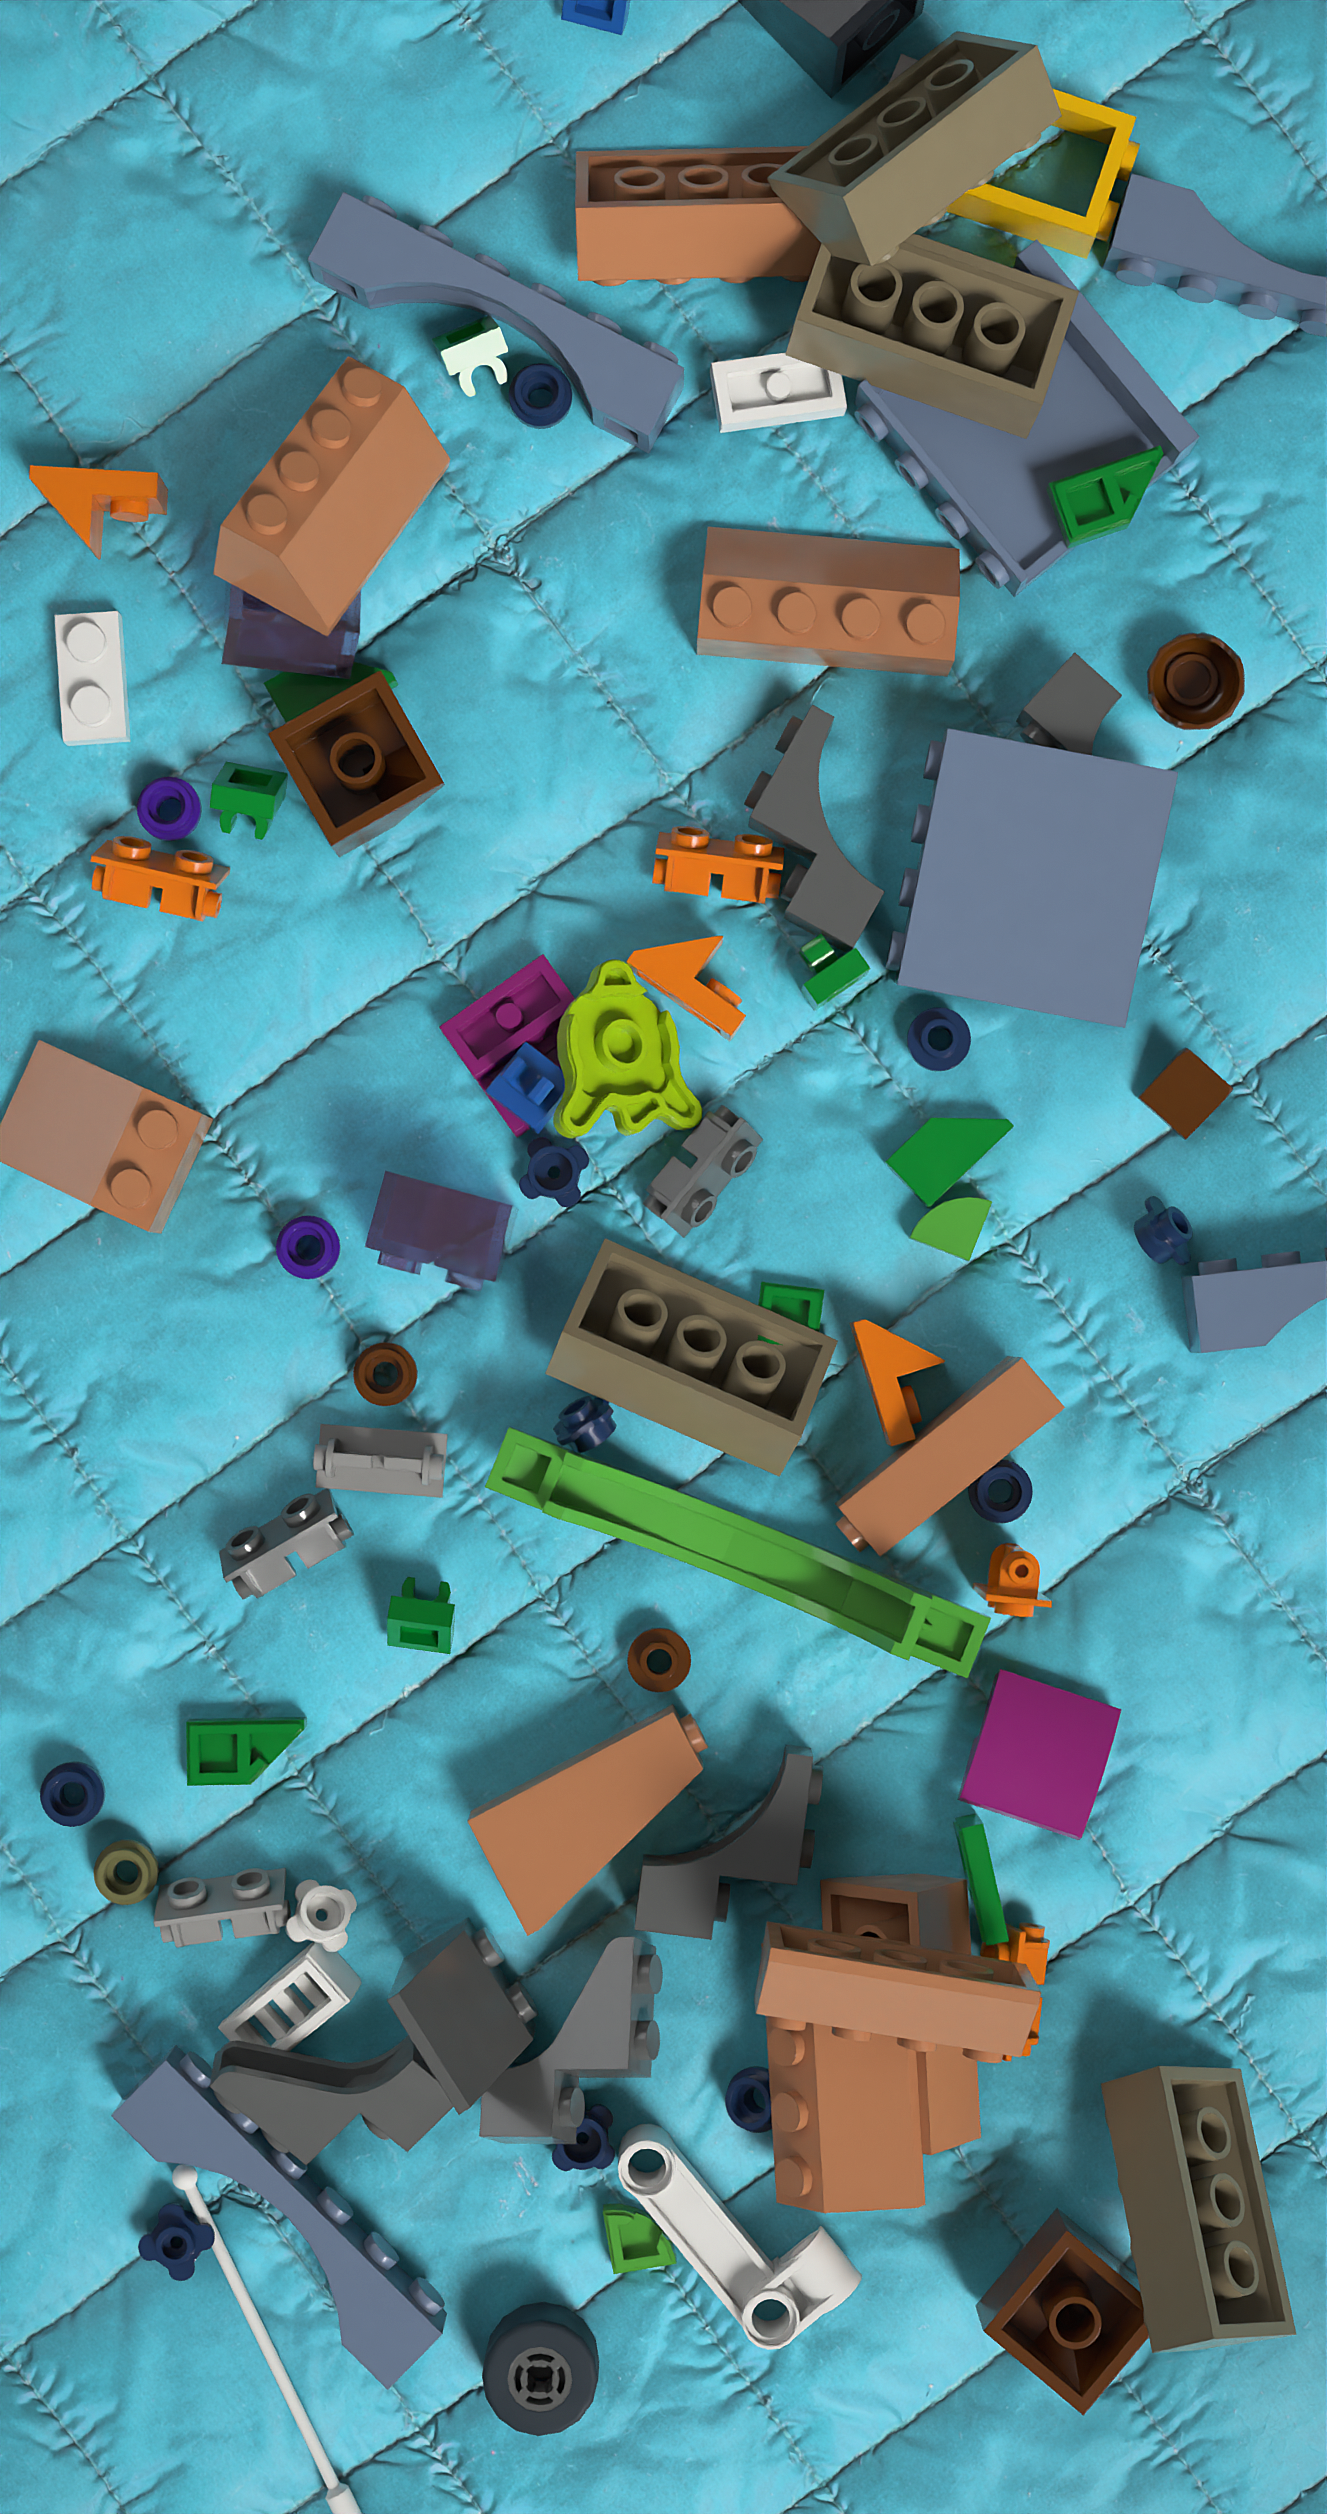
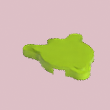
(620, 1059)

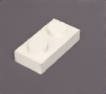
(773, 392)
(92, 678)

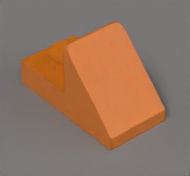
(85, 494)
(674, 973)
(883, 1360)

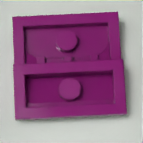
(500, 1022)
(1039, 1754)

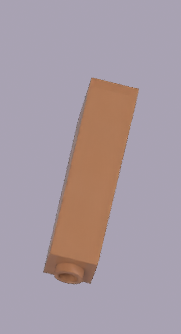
(947, 1455)
(578, 1815)

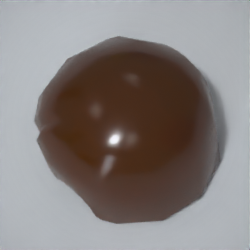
(1195, 681)

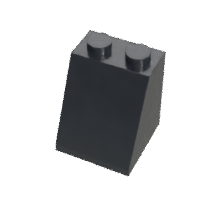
(834, 36)

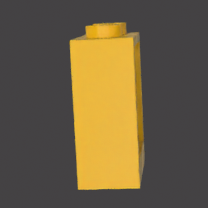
(1051, 224)

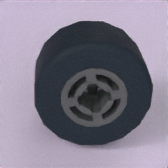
(541, 2343)

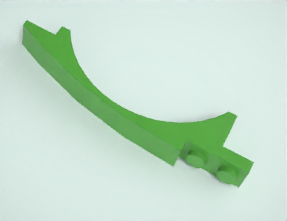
(776, 1564)

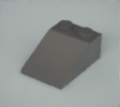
(463, 2011)

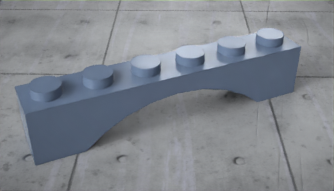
(1174, 241)
(389, 263)
(1249, 1306)
(381, 2310)

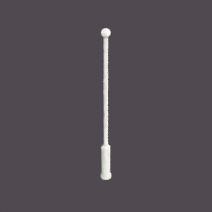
(339, 2495)

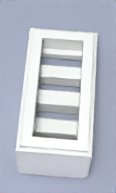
(319, 1975)

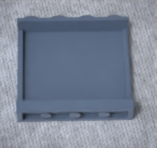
(996, 482)
(1032, 877)

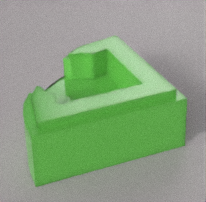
(953, 1226)
(635, 2239)

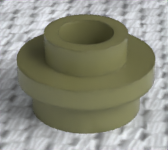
(115, 1888)

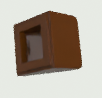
(1185, 1093)

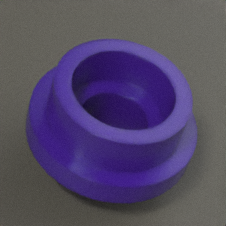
(155, 795)
(288, 1243)

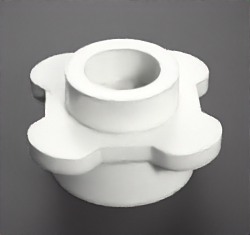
(338, 1907)

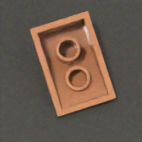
(100, 1137)

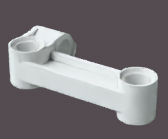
(806, 2279)

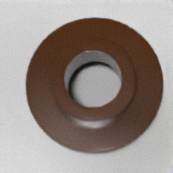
(365, 1374)
(659, 1639)

